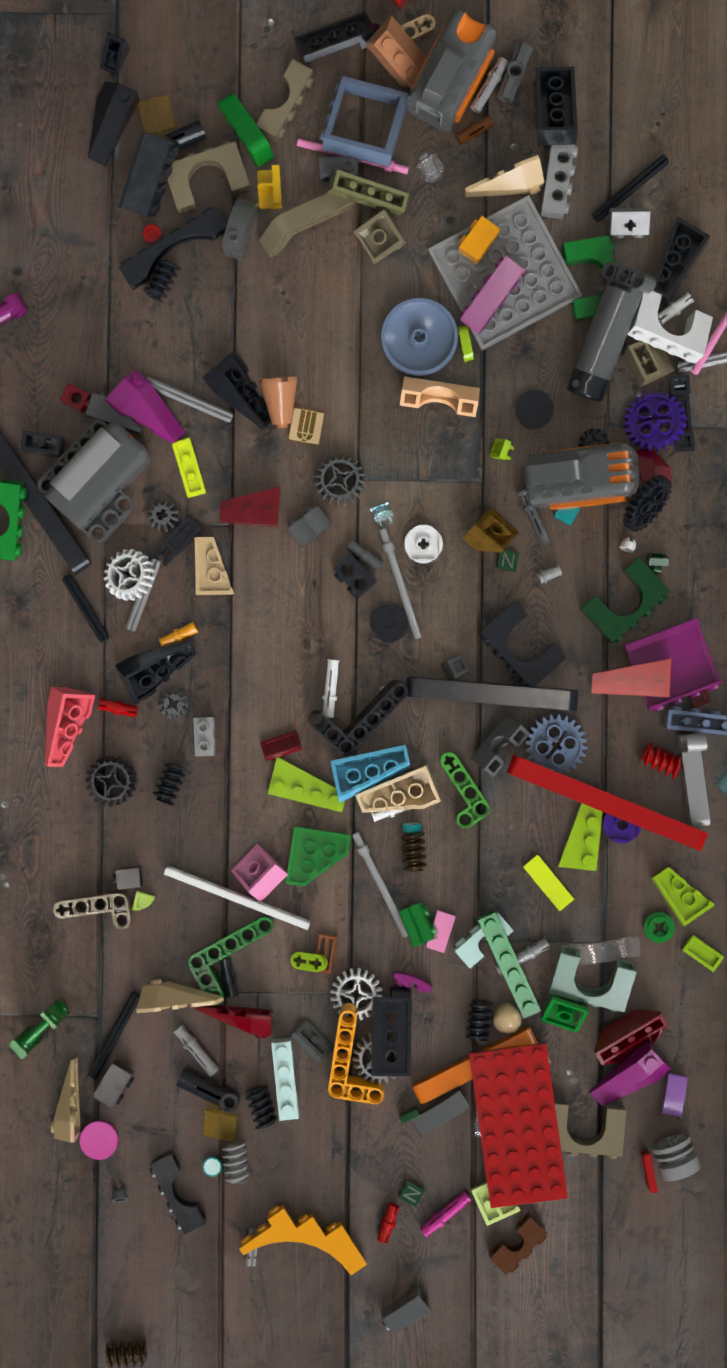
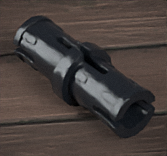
(228, 977)

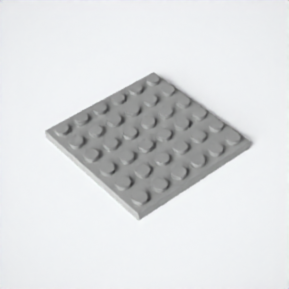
(527, 242)

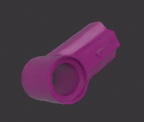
(12, 308)

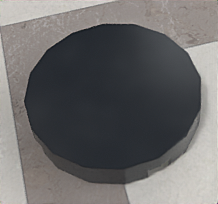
(534, 409)
(389, 623)

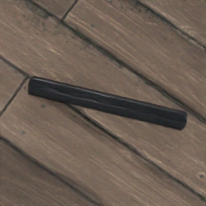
(630, 188)
(114, 1035)

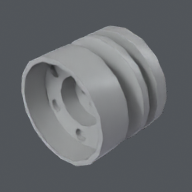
(676, 1157)

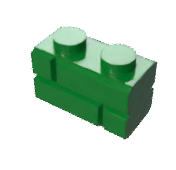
(418, 924)

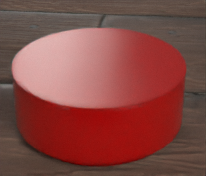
(151, 233)

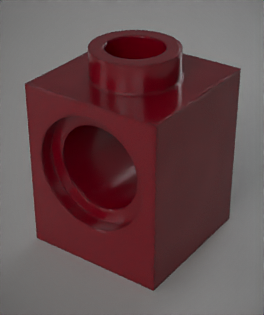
(68, 395)

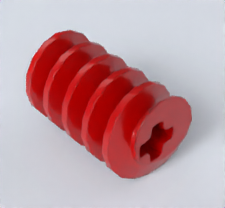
(661, 759)

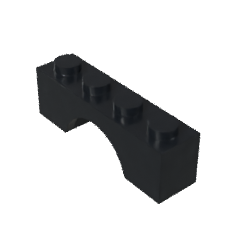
(188, 1214)

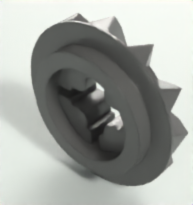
(172, 713)

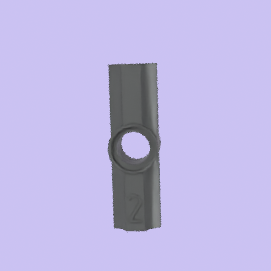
(510, 82)

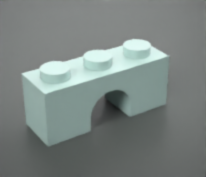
(468, 948)

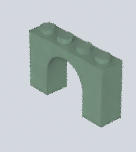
(612, 995)

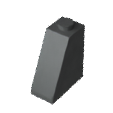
(406, 1310)

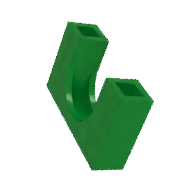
(592, 251)
(11, 499)

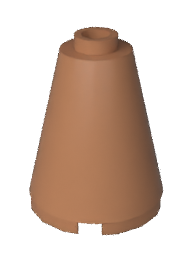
(279, 398)

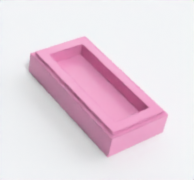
(444, 924)

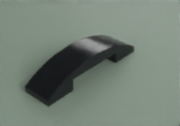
(680, 388)

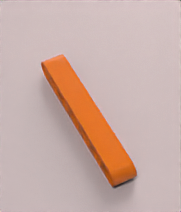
(460, 1071)

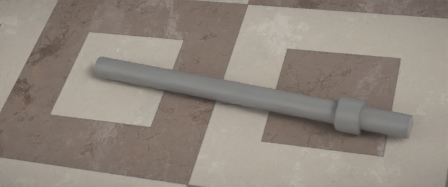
(389, 548)
(363, 851)

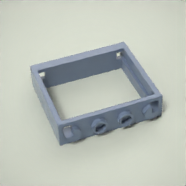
(357, 149)

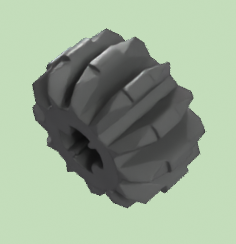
(165, 521)

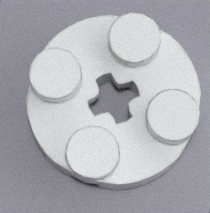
(430, 552)

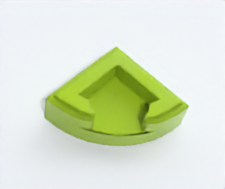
(142, 900)

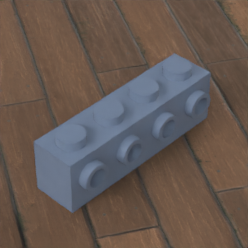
(695, 721)

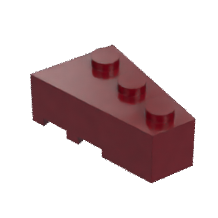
(252, 509)

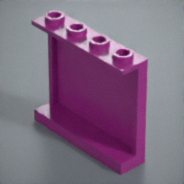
(690, 663)

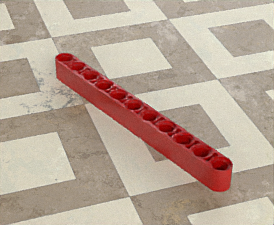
(606, 802)

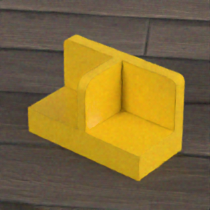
(269, 188)

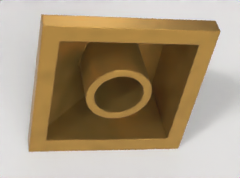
(490, 533)

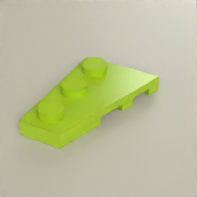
(680, 896)

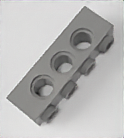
(557, 208)

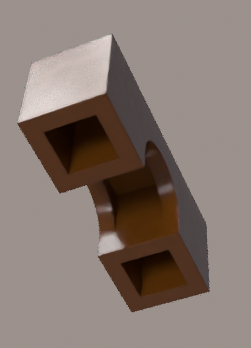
(508, 1257)

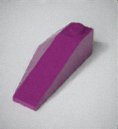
(140, 401)

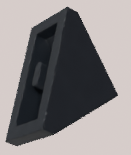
(114, 53)

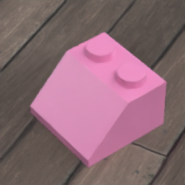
(259, 872)

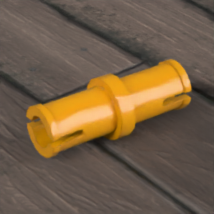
(179, 634)

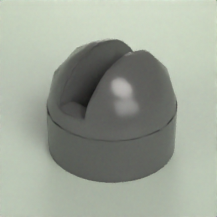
(119, 1195)

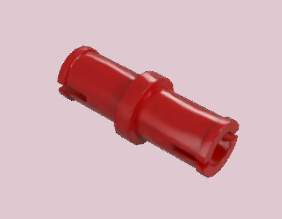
(118, 707)
(388, 1222)

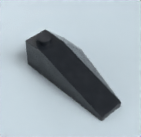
(147, 670)

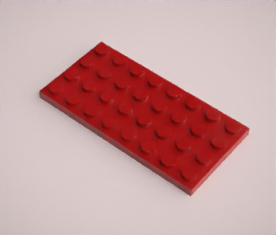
(518, 1125)

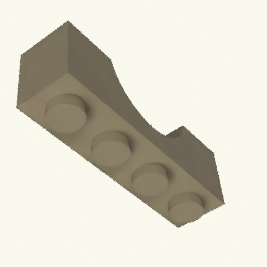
(274, 121)

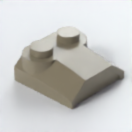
(380, 236)

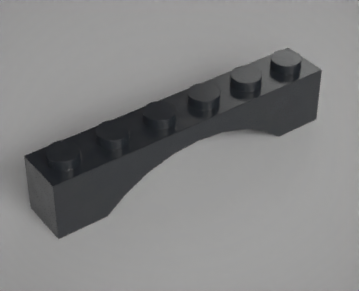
(205, 227)

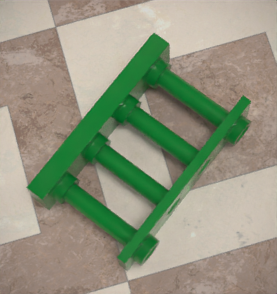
(31, 1037)

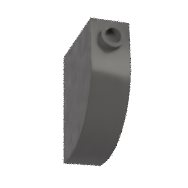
(239, 228)

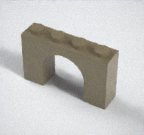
(224, 157)
(607, 1142)

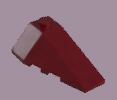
(250, 1020)

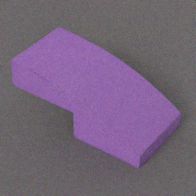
(674, 1094)

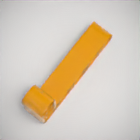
(343, 1059)

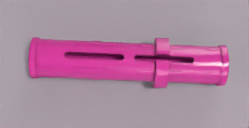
(445, 1214)

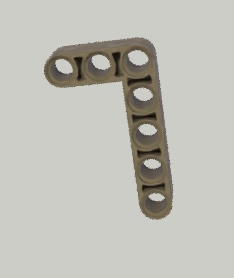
(300, 219)

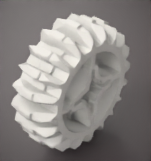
(120, 587)
(347, 992)

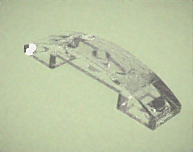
(608, 951)

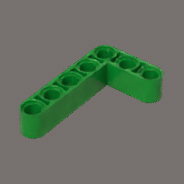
(224, 951)

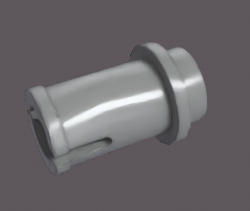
(548, 574)

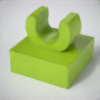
(500, 449)

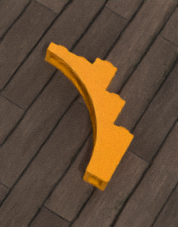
(308, 1231)

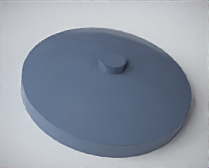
(419, 337)

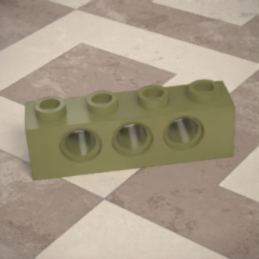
(367, 192)

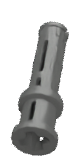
(534, 517)

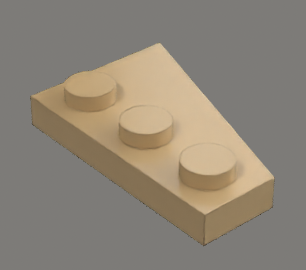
(209, 569)

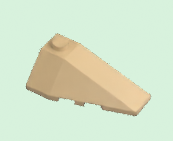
(521, 180)
(407, 791)
(163, 995)
(67, 1116)

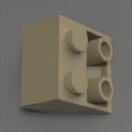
(648, 362)

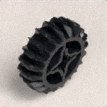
(108, 789)

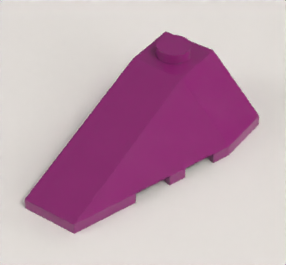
(634, 1073)

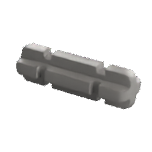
(250, 1258)

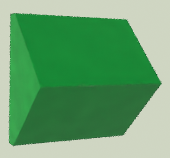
(564, 1013)

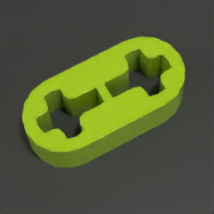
(465, 343)
(308, 966)

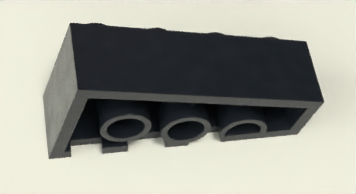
(681, 254)

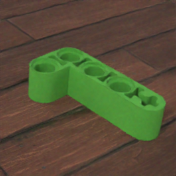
(461, 787)

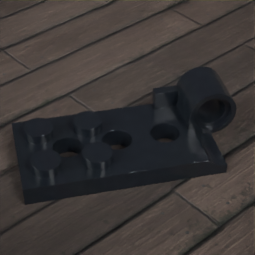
(336, 37)
(401, 1003)

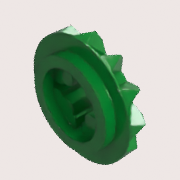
(658, 936)

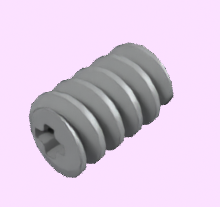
(236, 1163)

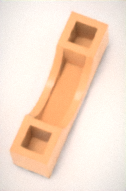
(459, 397)

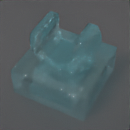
(381, 513)

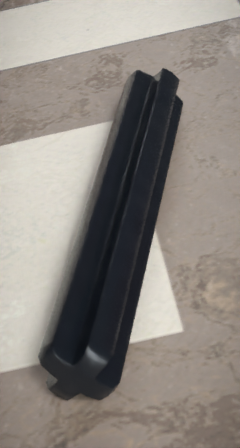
(85, 608)

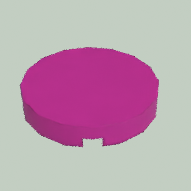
(99, 1140)

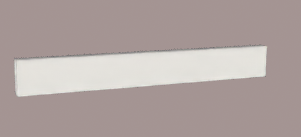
(237, 897)

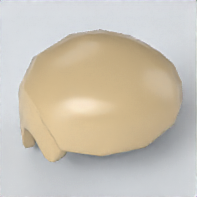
(507, 1018)

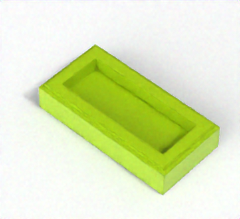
(702, 953)

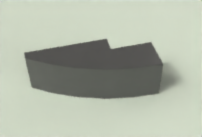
(441, 1111)

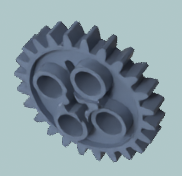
(541, 734)

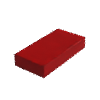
(649, 1171)

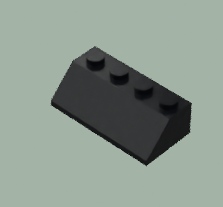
(149, 174)

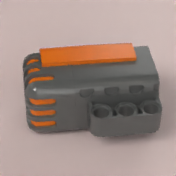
(582, 476)

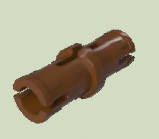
(474, 130)

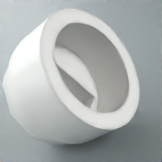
(628, 546)

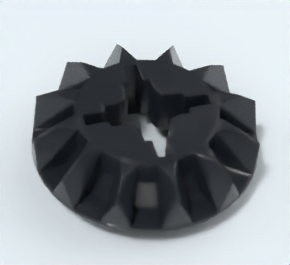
(587, 436)

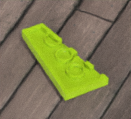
(303, 787)
(583, 841)

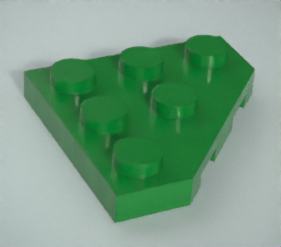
(314, 853)

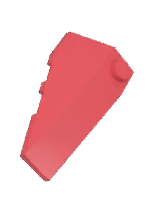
(65, 716)

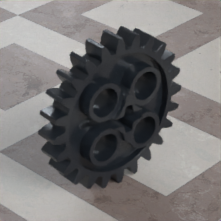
(647, 503)

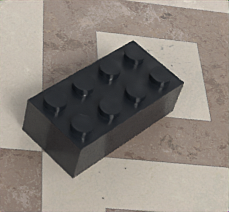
(556, 106)

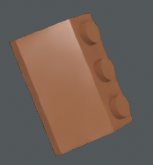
(397, 52)

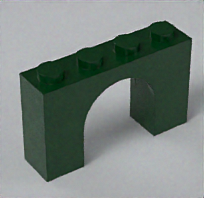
(650, 591)

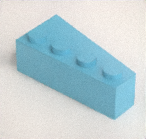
(367, 770)

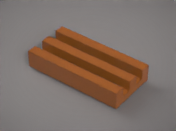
(327, 936)

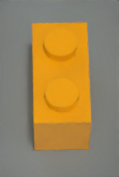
(479, 239)

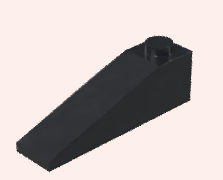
(112, 113)
(234, 386)

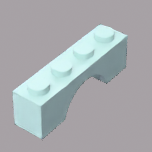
(285, 1079)

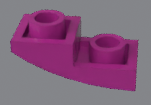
(406, 979)

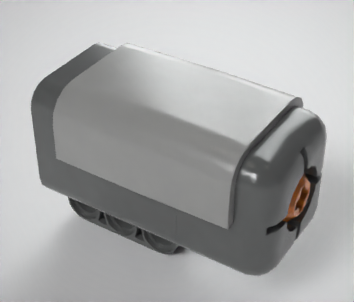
(96, 479)

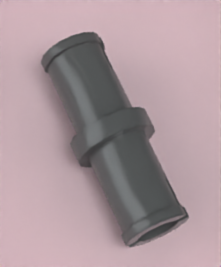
(365, 555)

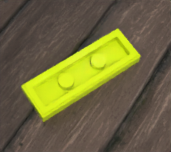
(188, 467)
(548, 882)

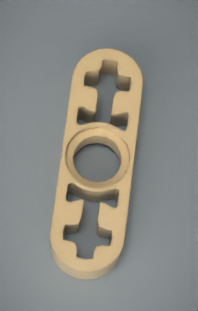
(424, 31)

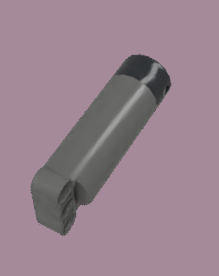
(608, 329)

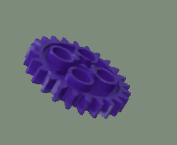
(653, 405)

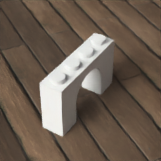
(648, 329)

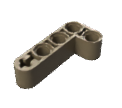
(92, 908)

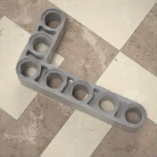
(693, 777)

